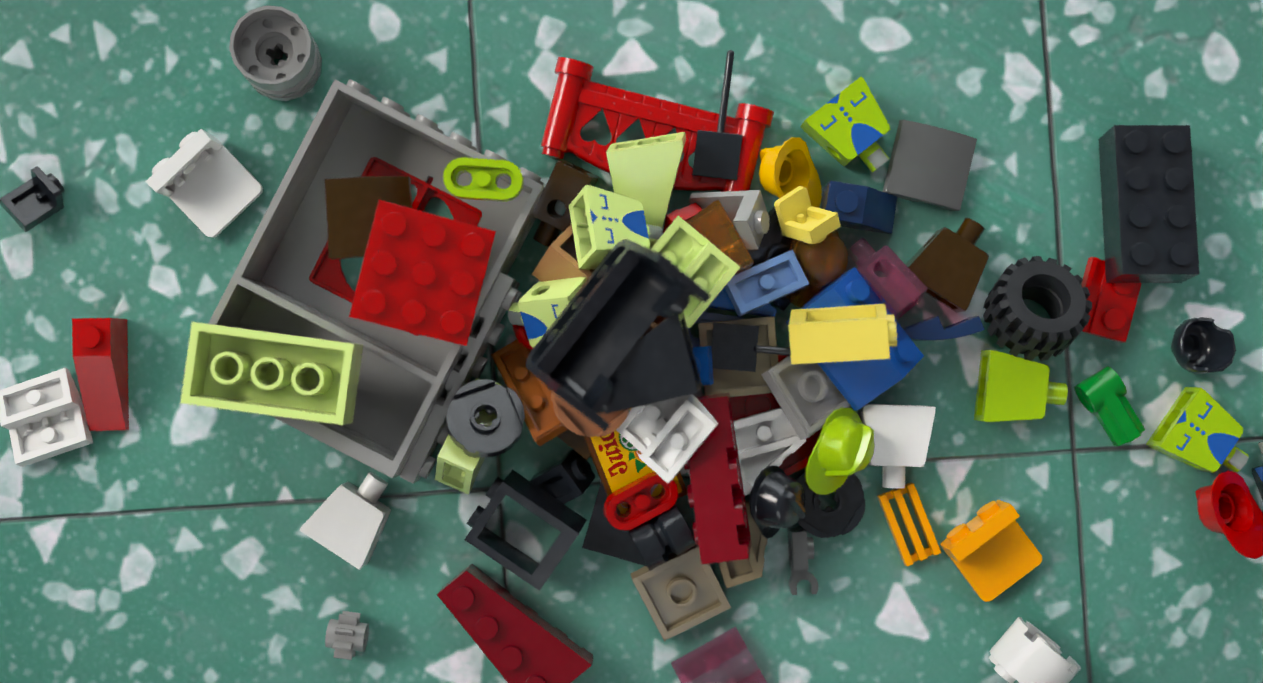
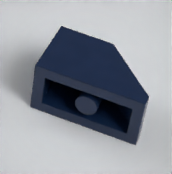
(860, 206)

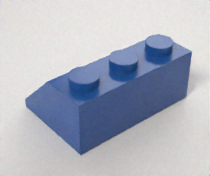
(863, 379)

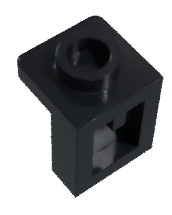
(565, 478)

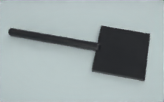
(719, 152)
(737, 347)

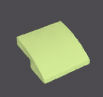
(698, 260)

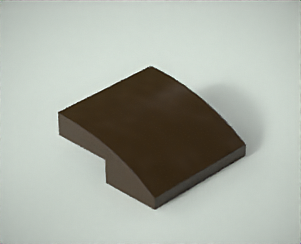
(352, 208)

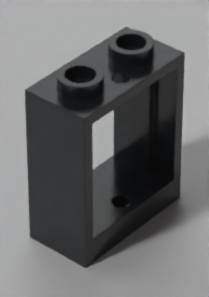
(542, 505)

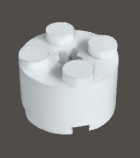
(1031, 656)

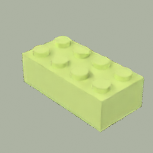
(272, 373)

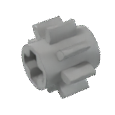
(347, 635)

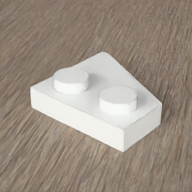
(764, 442)

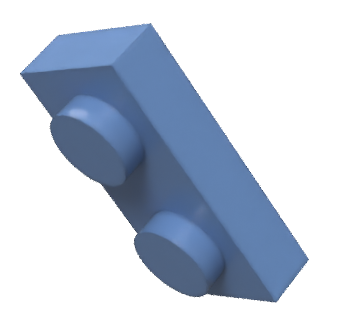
(766, 283)

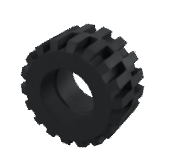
(1050, 287)

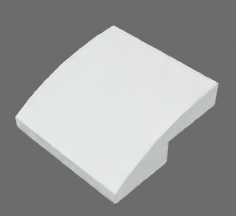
(44, 417)
(668, 432)

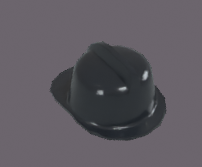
(776, 501)

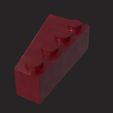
(718, 489)
(512, 634)

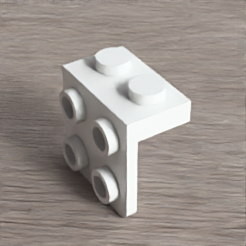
(205, 182)

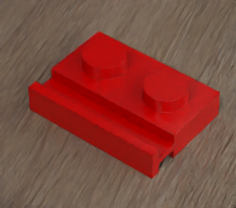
(1111, 303)

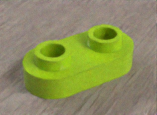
(484, 179)

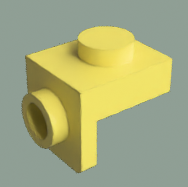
(802, 220)

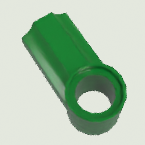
(1105, 397)

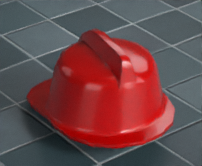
(1232, 511)

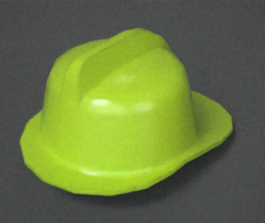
(840, 451)

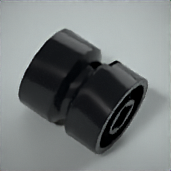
(662, 536)

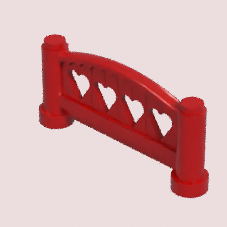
(580, 100)

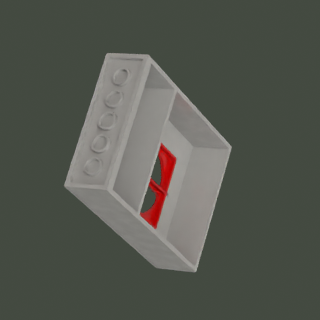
(296, 289)

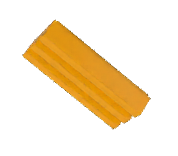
(921, 553)

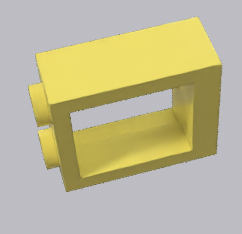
(841, 334)

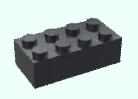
(1148, 204)

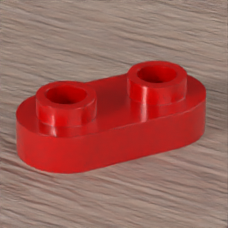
(640, 502)

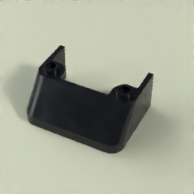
(606, 323)

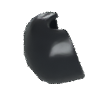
(1203, 346)

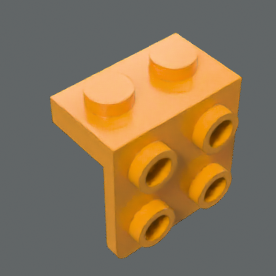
(992, 550)

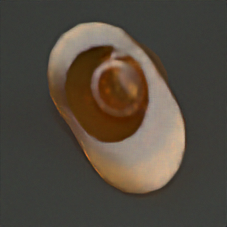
(820, 264)

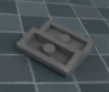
(929, 165)

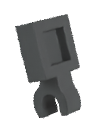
(800, 550)

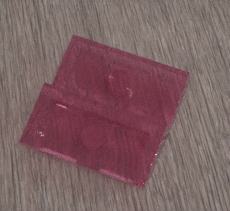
(719, 661)

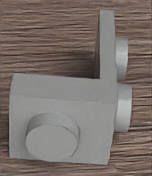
(744, 210)

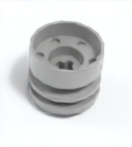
(266, 36)

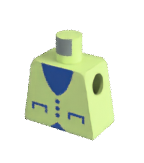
(603, 220)
(543, 305)

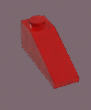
(102, 371)

